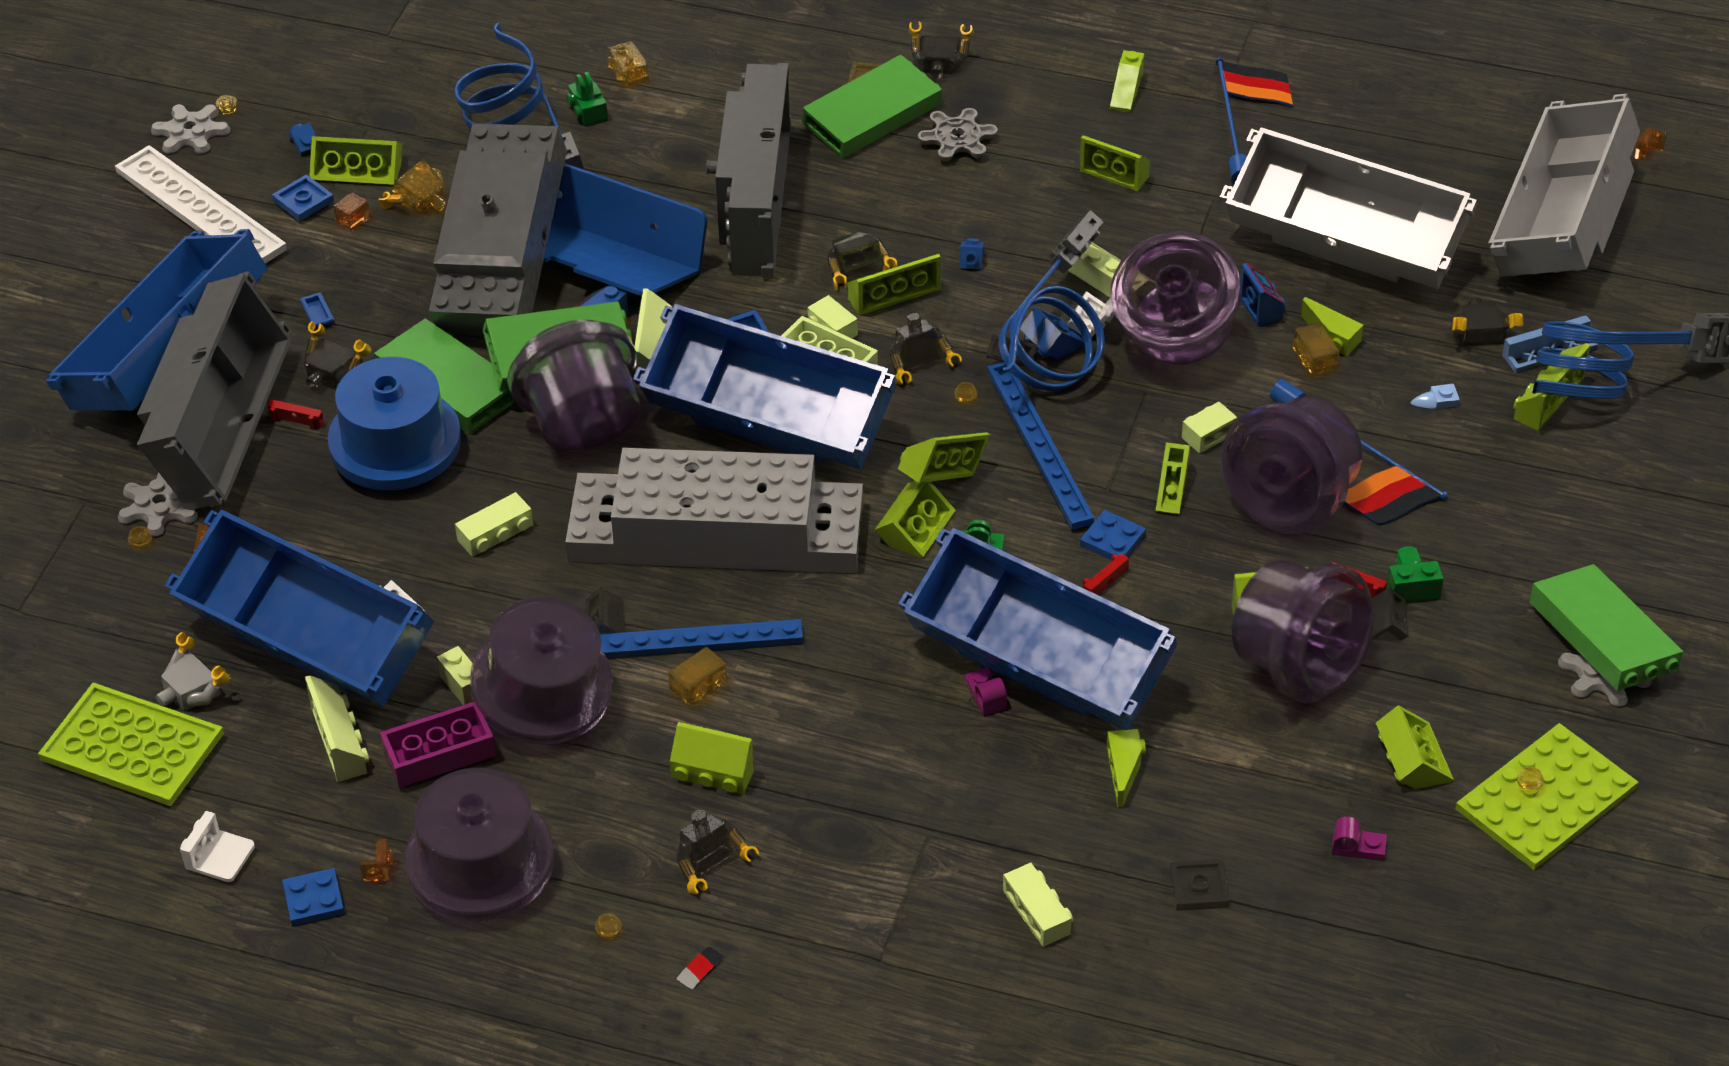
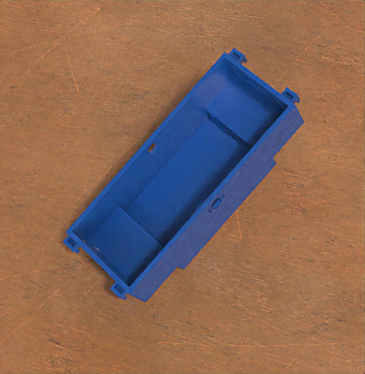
(120, 356)
(766, 387)
(301, 607)
(1039, 629)

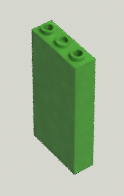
(871, 106)
(509, 334)
(462, 375)
(1606, 627)

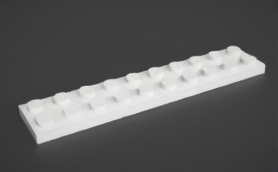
(193, 200)

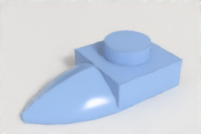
(1438, 397)

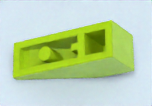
(1127, 81)
(1342, 330)
(1173, 478)
(1124, 756)

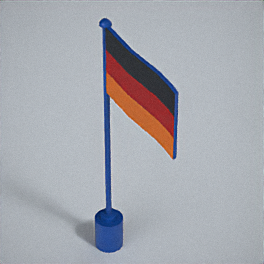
(1250, 84)
(1384, 494)

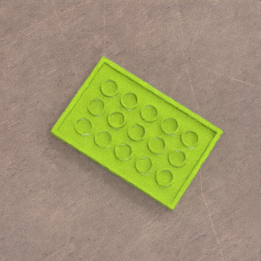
(131, 744)
(1574, 794)

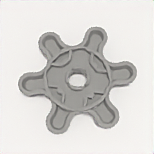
(964, 125)
(197, 137)
(154, 514)
(1591, 680)

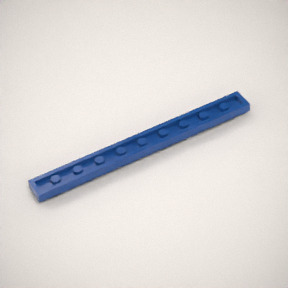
(1041, 447)
(697, 638)

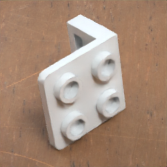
(1104, 311)
(214, 851)

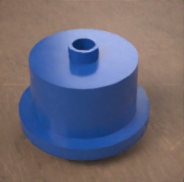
(392, 425)

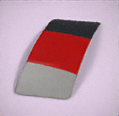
(699, 967)

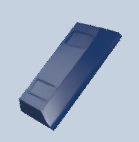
(317, 310)

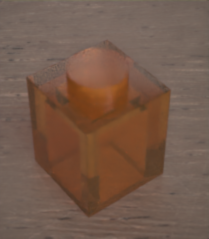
(351, 211)

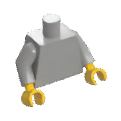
(188, 679)

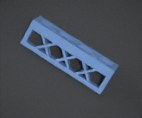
(1529, 343)

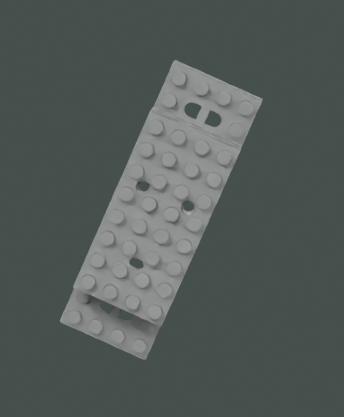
(741, 515)

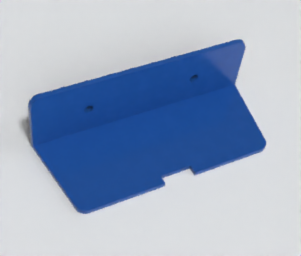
(612, 236)

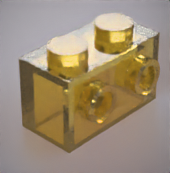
(628, 64)
(1315, 348)
(697, 676)

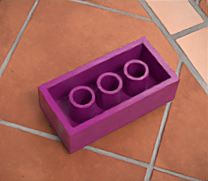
(437, 744)

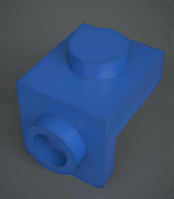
(302, 137)
(971, 254)

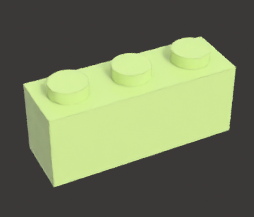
(494, 524)
(1037, 904)

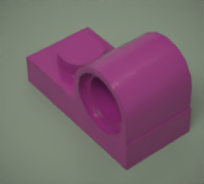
(987, 691)
(1352, 842)

